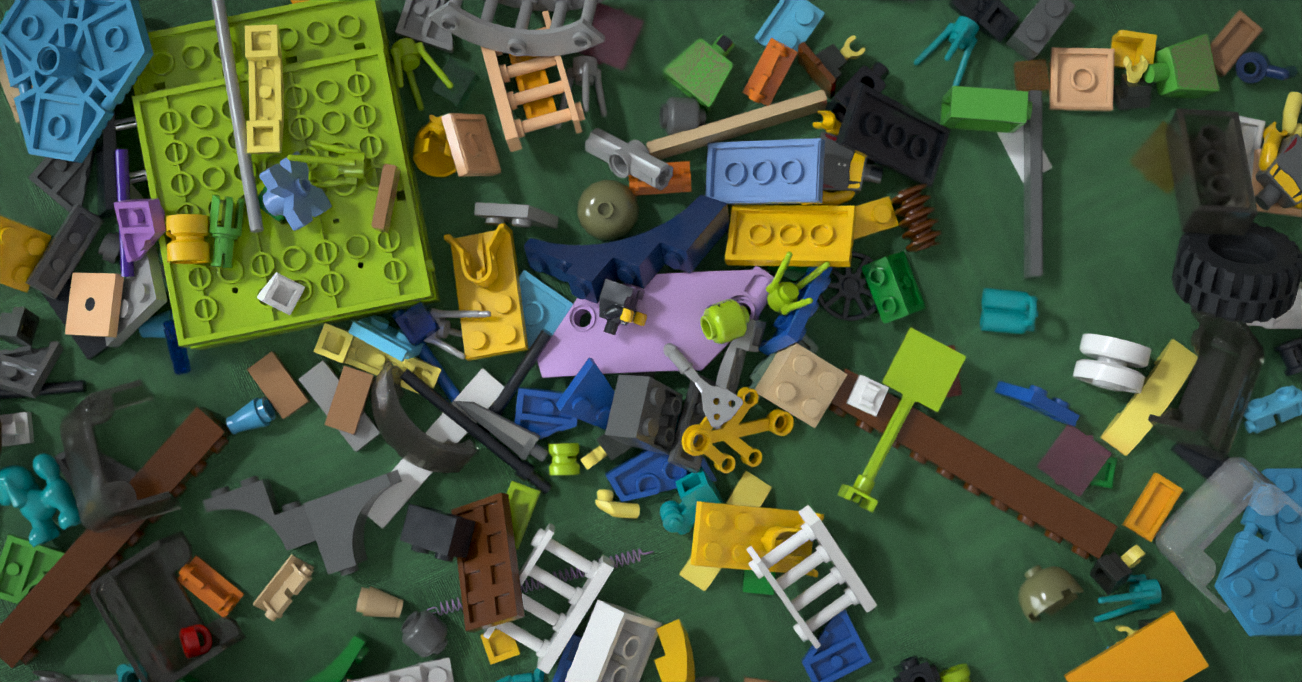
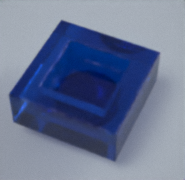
(417, 323)

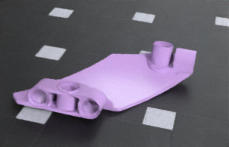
(673, 316)

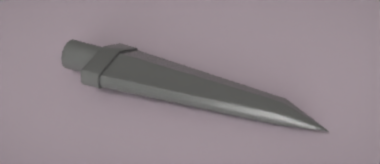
(511, 434)

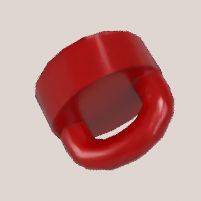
(190, 641)

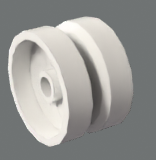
(1112, 358)

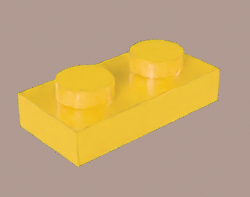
(874, 217)

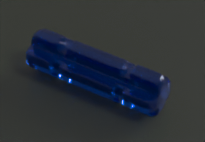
(178, 354)

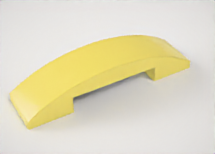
(265, 89)
(348, 349)
(1157, 393)
(747, 492)

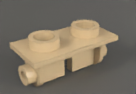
(285, 583)

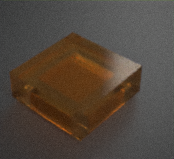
(1031, 75)

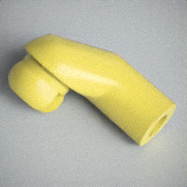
(616, 509)

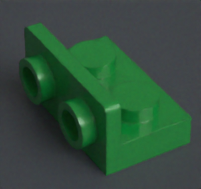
(893, 287)

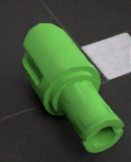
(224, 234)

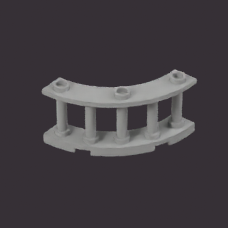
(519, 40)

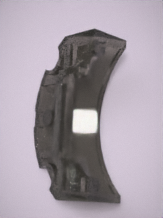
(405, 436)

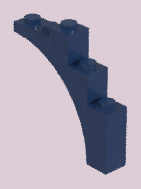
(637, 259)

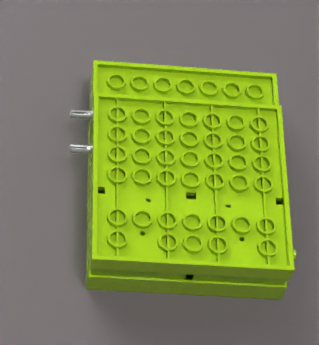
(336, 93)

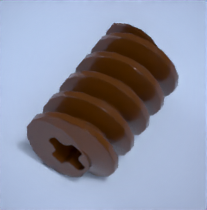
(916, 218)

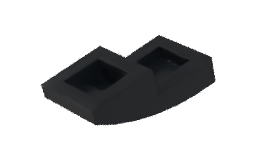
(990, 15)

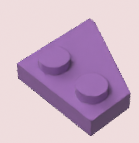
(140, 225)

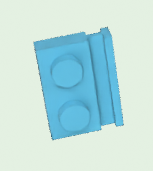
(790, 23)
(378, 333)

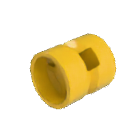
(188, 239)

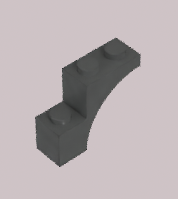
(259, 499)

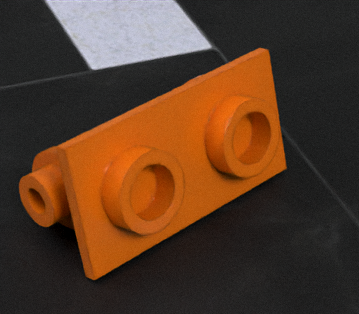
(770, 72)
(678, 183)
(210, 586)

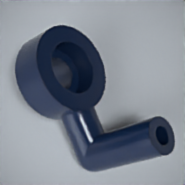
(1263, 68)

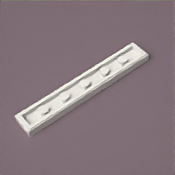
(481, 390)

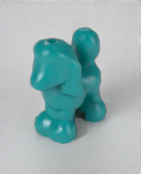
(39, 505)

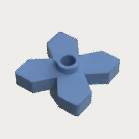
(292, 194)

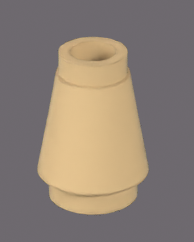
(377, 603)

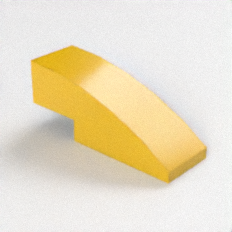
(678, 659)

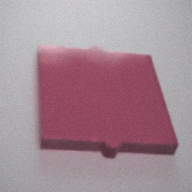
(620, 36)
(1074, 460)

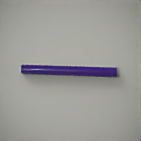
(123, 193)

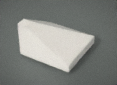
(281, 293)

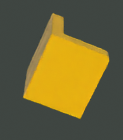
(1133, 45)

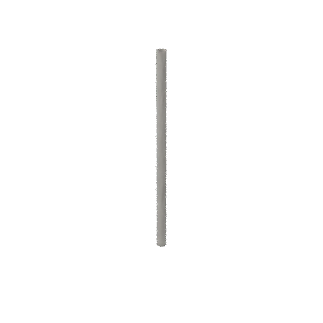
(237, 115)

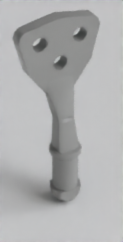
(707, 391)

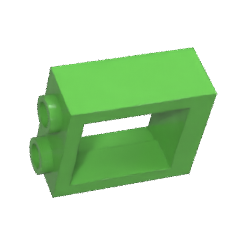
(985, 109)

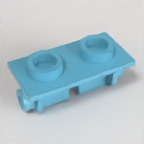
(1260, 412)

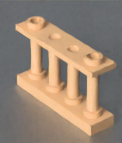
(508, 101)

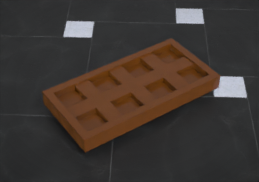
(490, 571)

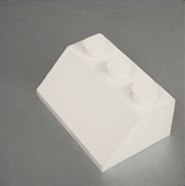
(613, 646)

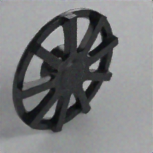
(849, 287)

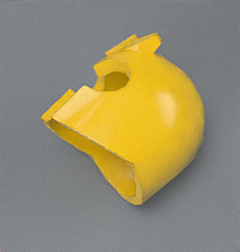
(432, 149)

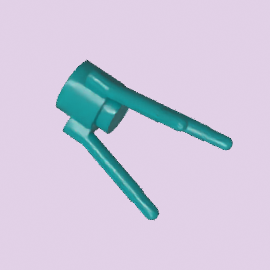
(961, 35)
(1142, 593)

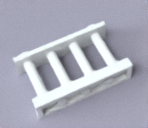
(839, 573)
(578, 598)

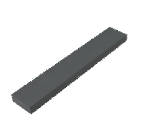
(1033, 189)

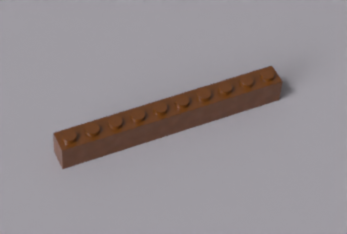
(984, 474)
(94, 553)

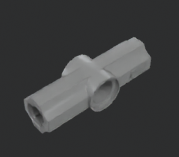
(629, 159)

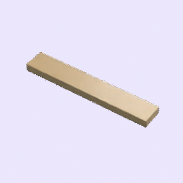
(737, 125)

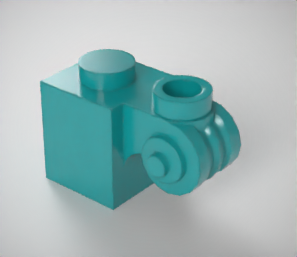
(691, 489)

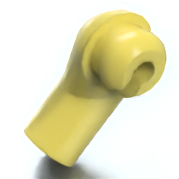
(1291, 114)

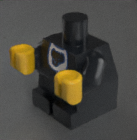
(618, 306)

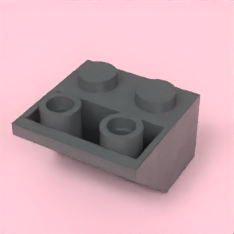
(644, 414)

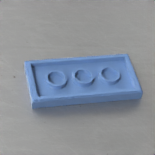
(766, 171)

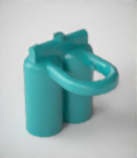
(1008, 311)

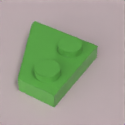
(24, 567)

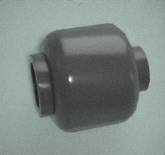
(681, 115)
(424, 633)

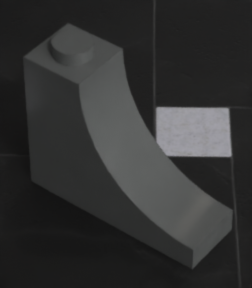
(340, 522)

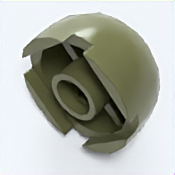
(608, 210)
(1047, 591)

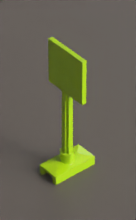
(922, 374)

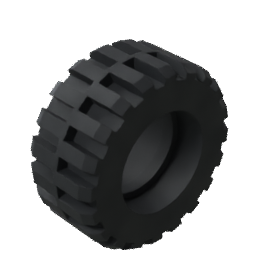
(1238, 274)

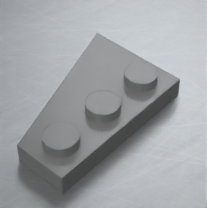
(140, 297)

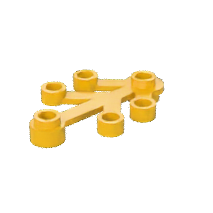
(732, 430)

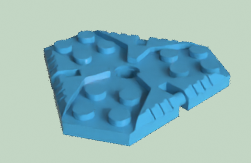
(73, 59)
(1263, 575)

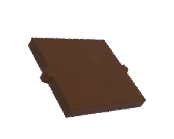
(816, 70)

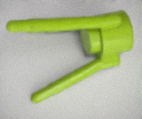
(408, 56)
(350, 164)
(784, 296)

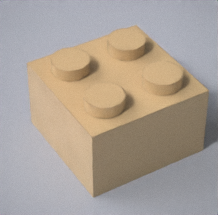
(800, 383)

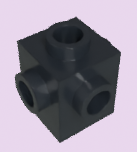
(915, 667)

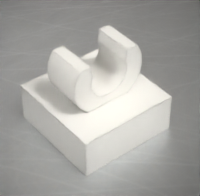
(867, 395)

